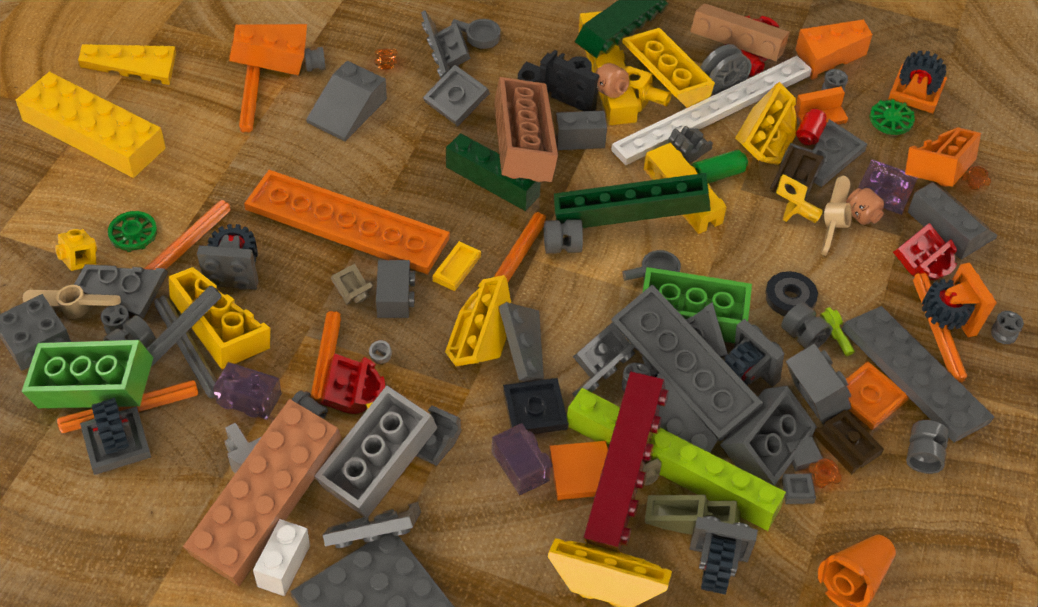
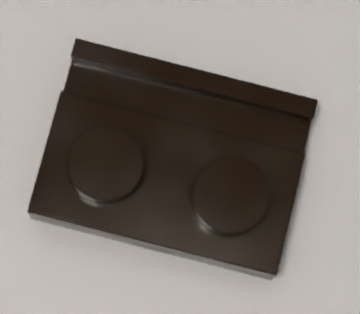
(800, 166)
(848, 441)

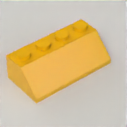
(671, 66)

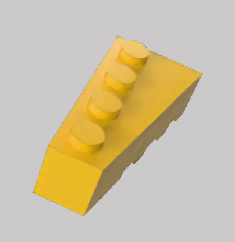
(225, 328)

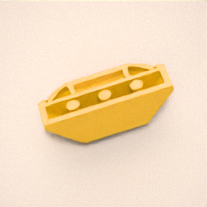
(770, 126)
(479, 325)
(607, 573)

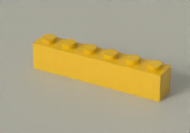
(619, 109)

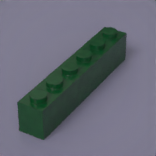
(616, 23)
(634, 201)

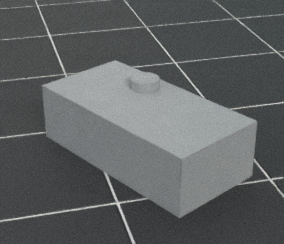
(376, 451)

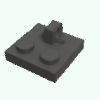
(456, 95)

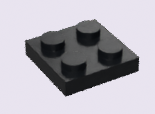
(536, 405)

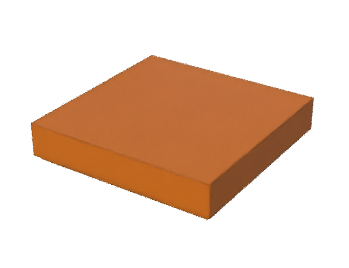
(873, 395)
(577, 468)

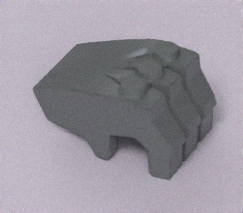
(690, 143)
(443, 438)

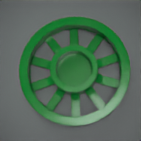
(892, 117)
(132, 231)

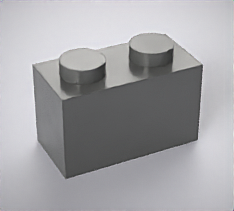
(580, 130)
(393, 289)

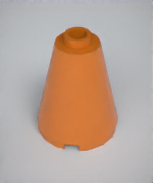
(857, 571)

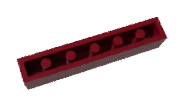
(625, 462)

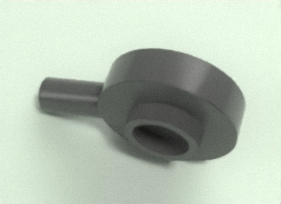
(481, 32)
(656, 259)

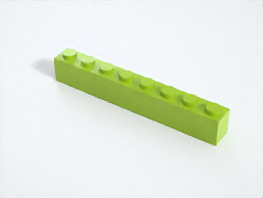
(684, 462)

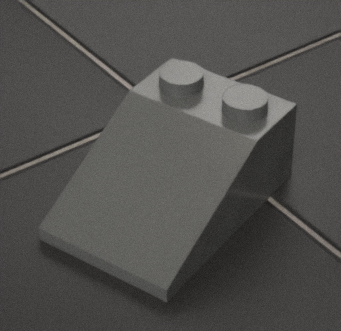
(348, 100)

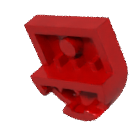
(927, 254)
(351, 384)

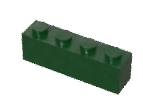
(484, 168)

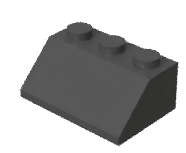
(950, 219)
(761, 439)

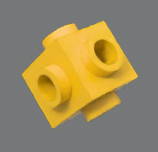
(76, 249)

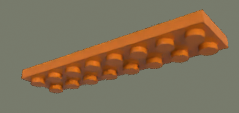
(347, 221)

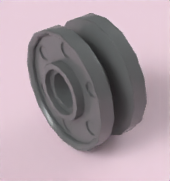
(726, 67)

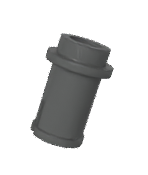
(304, 399)

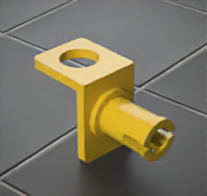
(646, 89)
(796, 201)

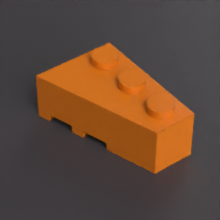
(832, 45)
(270, 46)
(945, 158)

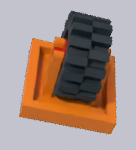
(920, 81)
(960, 302)

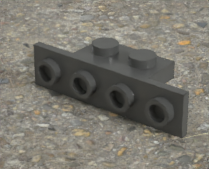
(447, 45)
(601, 356)

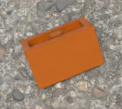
(825, 100)

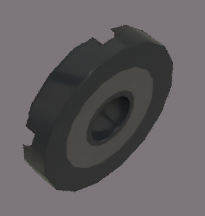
(790, 282)

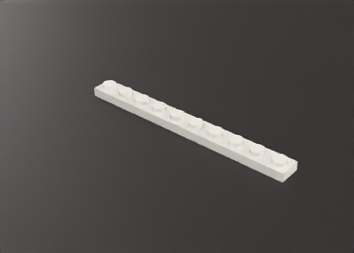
(711, 109)

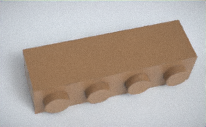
(740, 31)

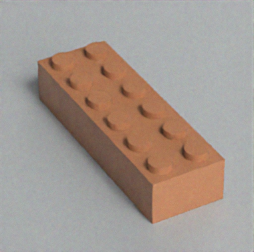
(525, 130)
(263, 492)

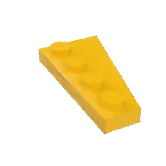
(138, 60)

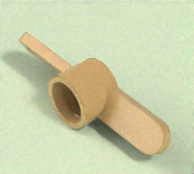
(837, 212)
(73, 300)

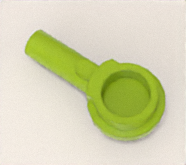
(835, 320)

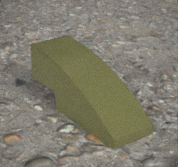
(681, 511)

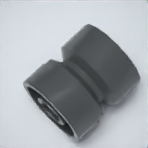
(554, 238)
(804, 324)
(133, 330)
(927, 446)

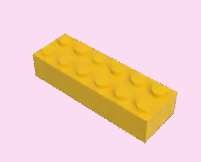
(91, 124)

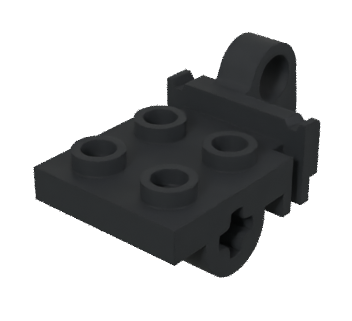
(566, 80)

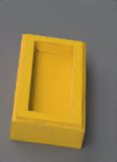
(456, 266)

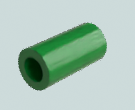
(722, 165)

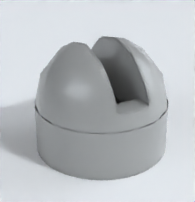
(383, 348)

